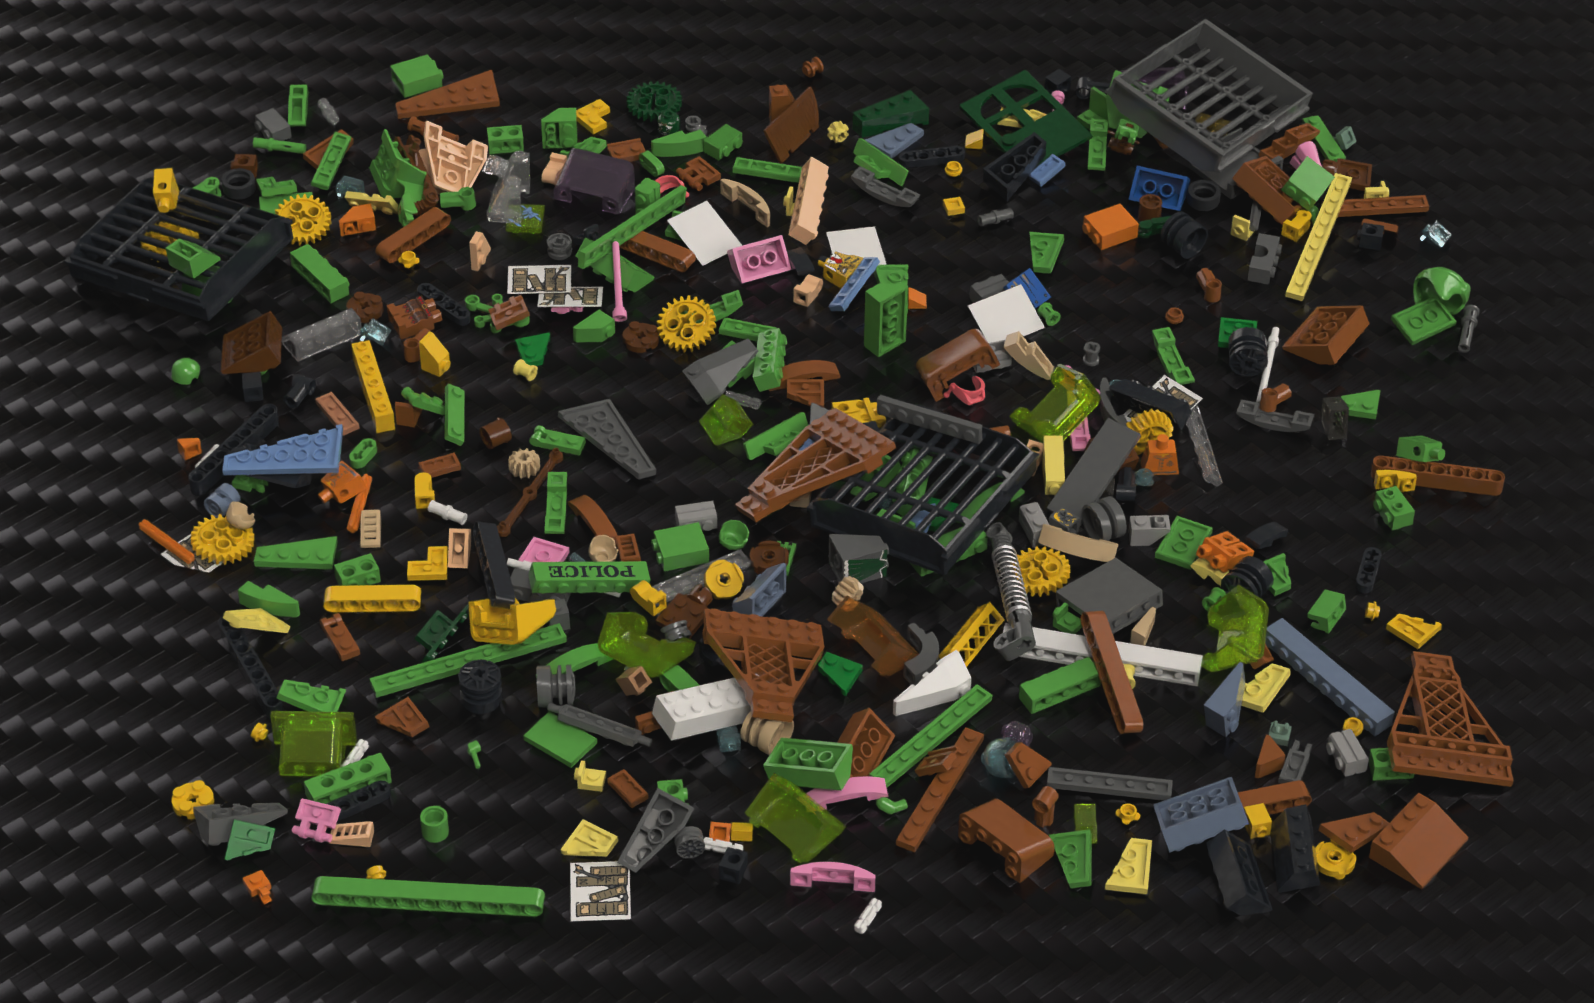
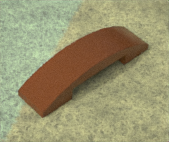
(808, 369)
(593, 516)

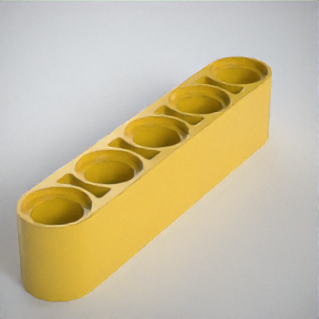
(372, 598)

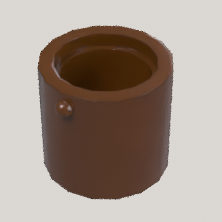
(1149, 207)
(495, 433)

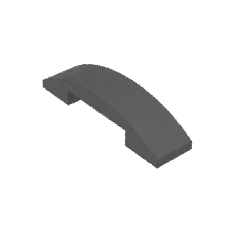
(882, 191)
(1105, 404)
(1273, 420)

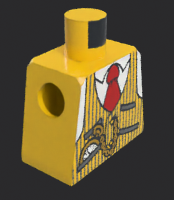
(839, 267)

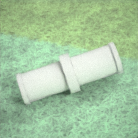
(447, 512)

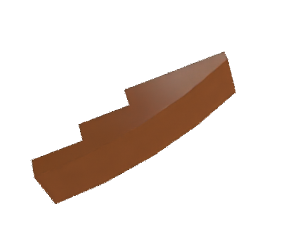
(1289, 143)

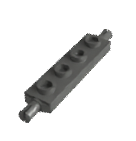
(599, 725)

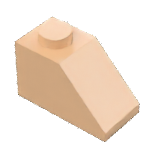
(459, 547)

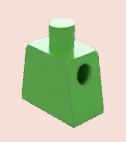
(1428, 449)

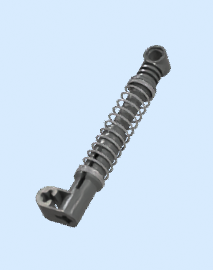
(1015, 606)

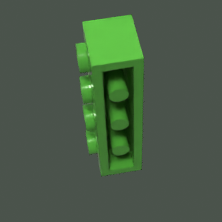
(769, 359)

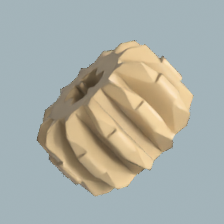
(524, 463)
(848, 586)

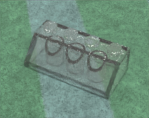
(323, 334)

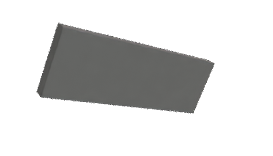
(1095, 468)

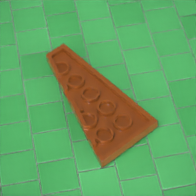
(463, 95)

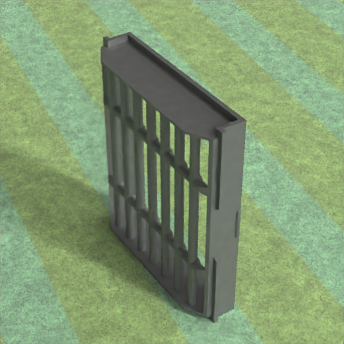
(1237, 61)

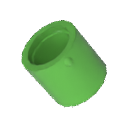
(434, 824)

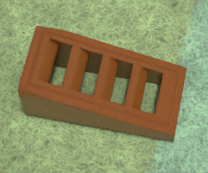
(627, 552)

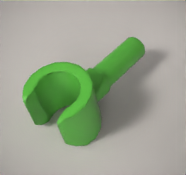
(473, 749)

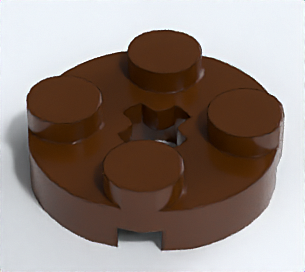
(372, 302)
(649, 336)
(759, 555)

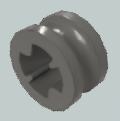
(692, 122)

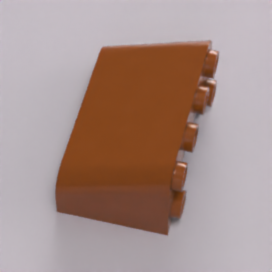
(1009, 835)

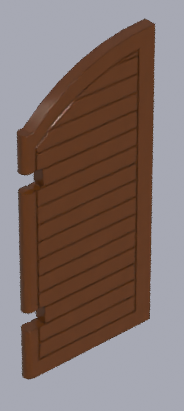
(793, 125)

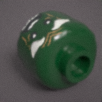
(668, 123)

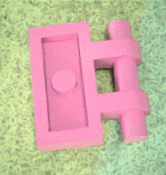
(319, 814)

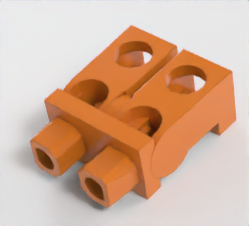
(1223, 553)

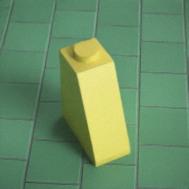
(1053, 464)

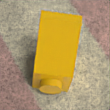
(433, 355)

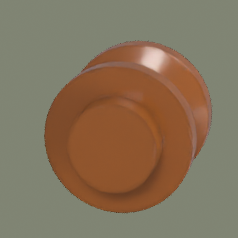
(810, 68)

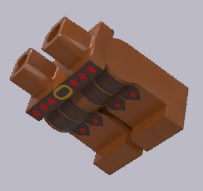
(413, 316)

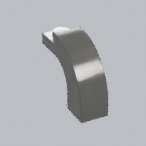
(929, 654)

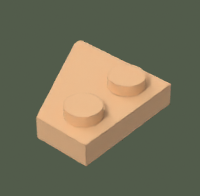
(478, 250)

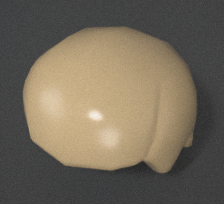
(238, 516)
(603, 549)

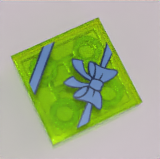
(531, 220)

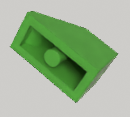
(594, 328)

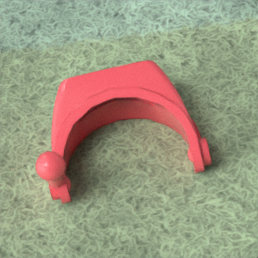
(669, 181)
(966, 396)

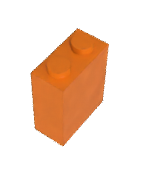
(1110, 226)

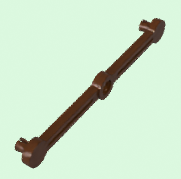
(504, 526)

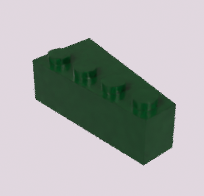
(890, 114)

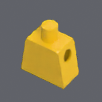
(165, 198)

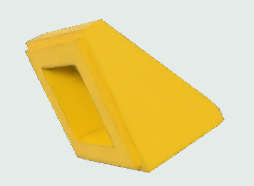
(974, 140)
(741, 831)

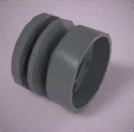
(555, 685)

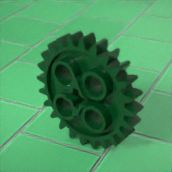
(642, 99)

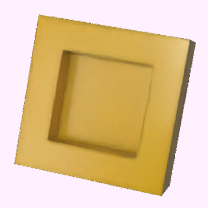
(953, 206)

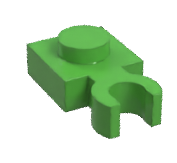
(247, 483)

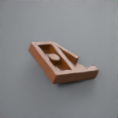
(403, 718)

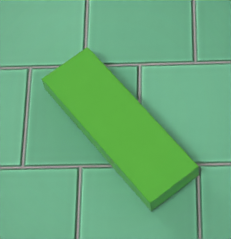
(742, 329)

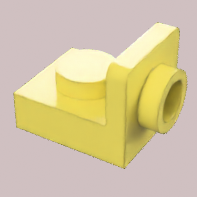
(1377, 192)
(589, 778)

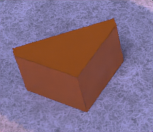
(407, 414)
(1270, 758)

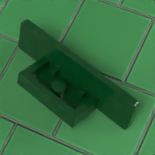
(436, 630)

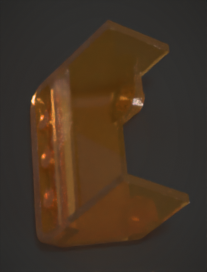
(873, 634)

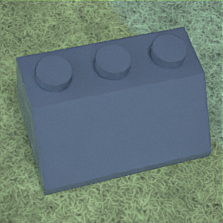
(762, 592)

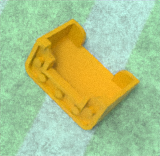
(508, 625)

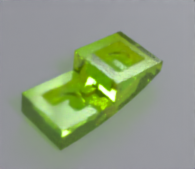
(1086, 819)

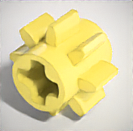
(838, 131)

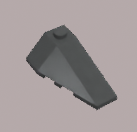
(714, 372)
(216, 822)
(658, 825)

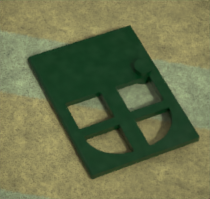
(1057, 128)

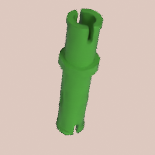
(278, 145)

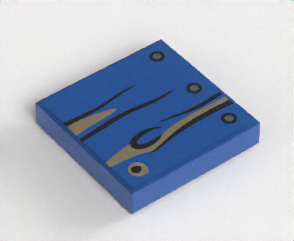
(1032, 287)

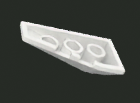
(941, 686)

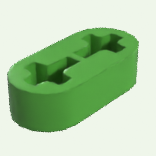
(651, 163)
(360, 452)

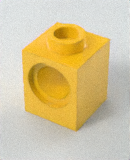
(1259, 821)

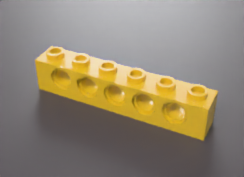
(373, 386)

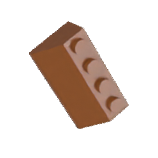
(869, 741)

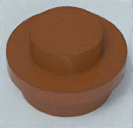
(1174, 315)

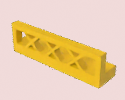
(961, 640)

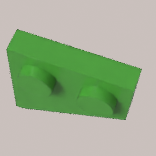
(590, 144)
(1363, 404)
(1280, 574)

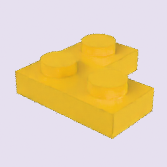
(591, 114)
(433, 569)

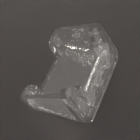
(506, 195)

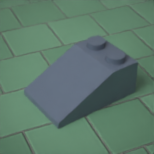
(1224, 705)

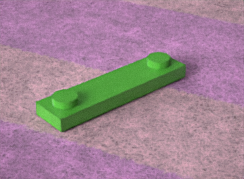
(1324, 140)
(331, 161)
(767, 169)
(454, 414)

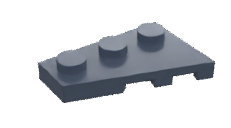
(896, 140)

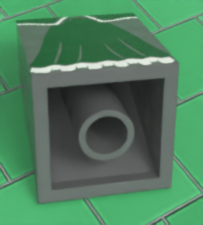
(858, 557)

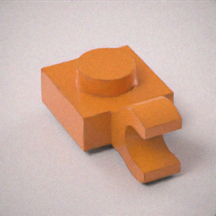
(258, 885)

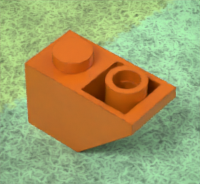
(357, 220)

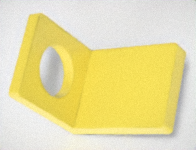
(788, 202)
(1240, 228)

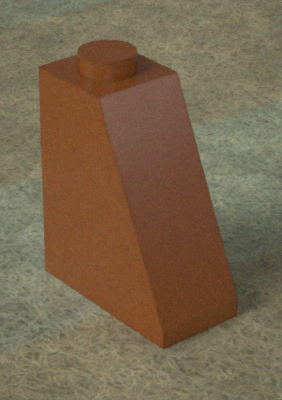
(779, 100)

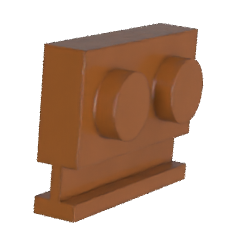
(626, 150)
(938, 761)

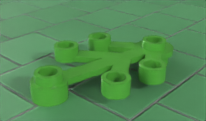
(473, 303)

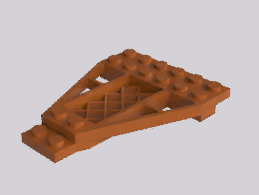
(836, 444)
(765, 637)
(1445, 754)

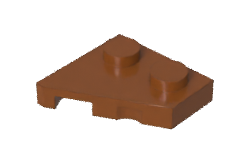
(806, 391)
(1026, 764)

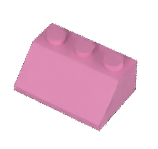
(759, 259)

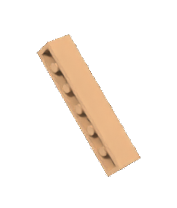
(809, 201)

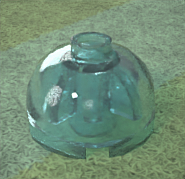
(995, 759)

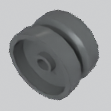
(1104, 519)

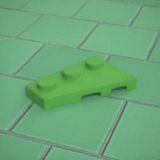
(1045, 250)
(311, 698)
(1075, 856)

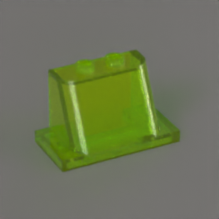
(312, 740)

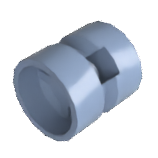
(219, 501)

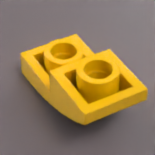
(1389, 478)

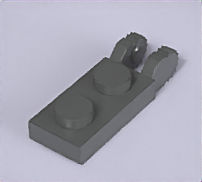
(1295, 763)

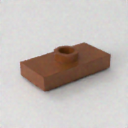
(1389, 228)
(440, 465)
(627, 788)

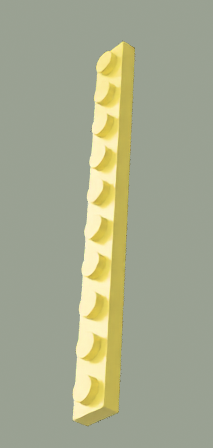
(1318, 237)

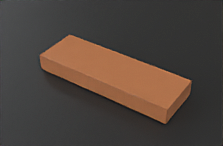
(337, 412)

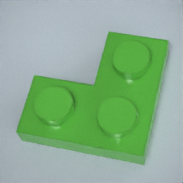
(269, 187)

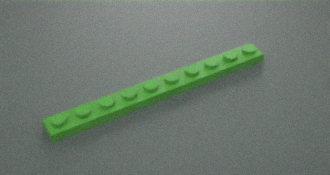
(632, 226)
(451, 664)

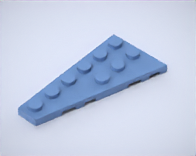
(290, 456)

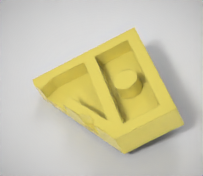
(589, 841)

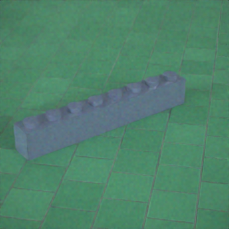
(1329, 677)

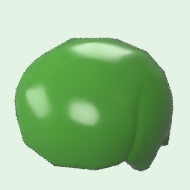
(185, 370)
(733, 535)

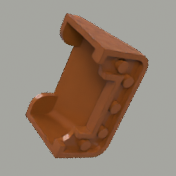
(954, 359)

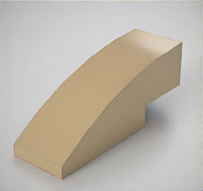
(1028, 355)

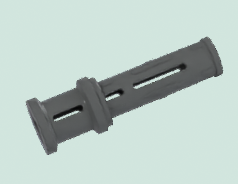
(1468, 322)

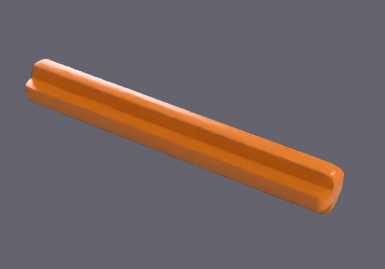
(358, 506)
(166, 541)

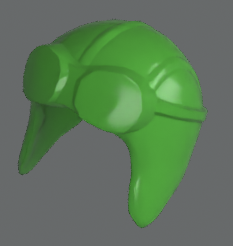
(1444, 284)

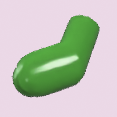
(890, 806)

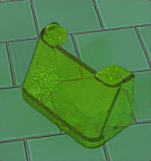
(1061, 408)
(1241, 627)
(626, 641)
(794, 818)

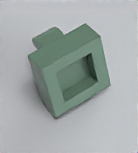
(1345, 138)
(1280, 733)

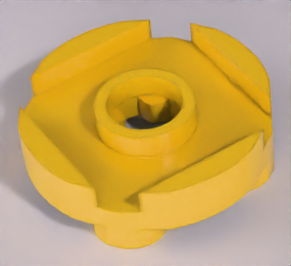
(726, 569)
(193, 790)
(1334, 868)

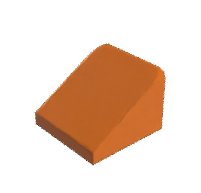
(916, 299)
(189, 447)
(720, 831)

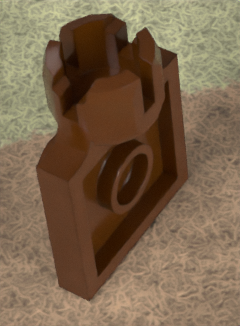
(1358, 171)
(687, 607)

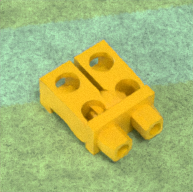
(861, 410)

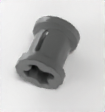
(1091, 354)

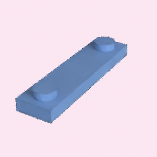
(854, 284)

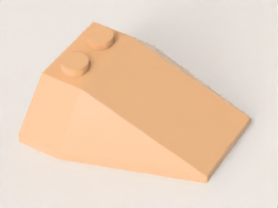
(451, 162)

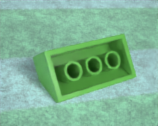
(632, 276)
(885, 317)
(811, 763)

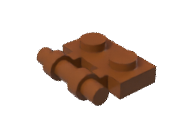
(701, 170)
(508, 312)

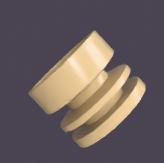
(765, 732)

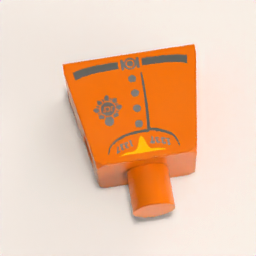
(1160, 456)
(341, 485)

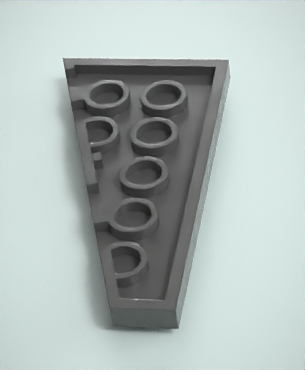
(607, 430)

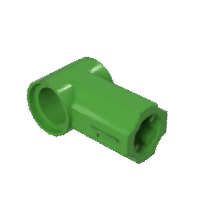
(463, 198)

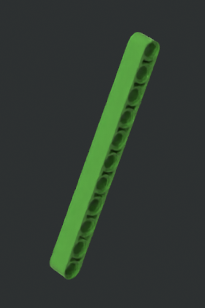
(428, 896)

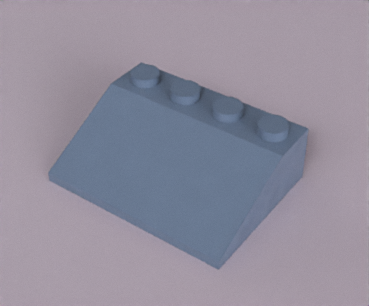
(1200, 814)

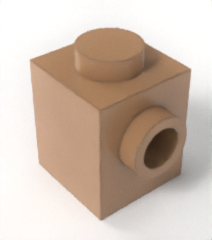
(634, 681)

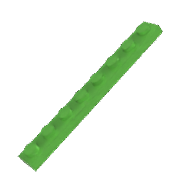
(932, 735)

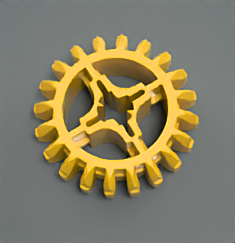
(1150, 425)

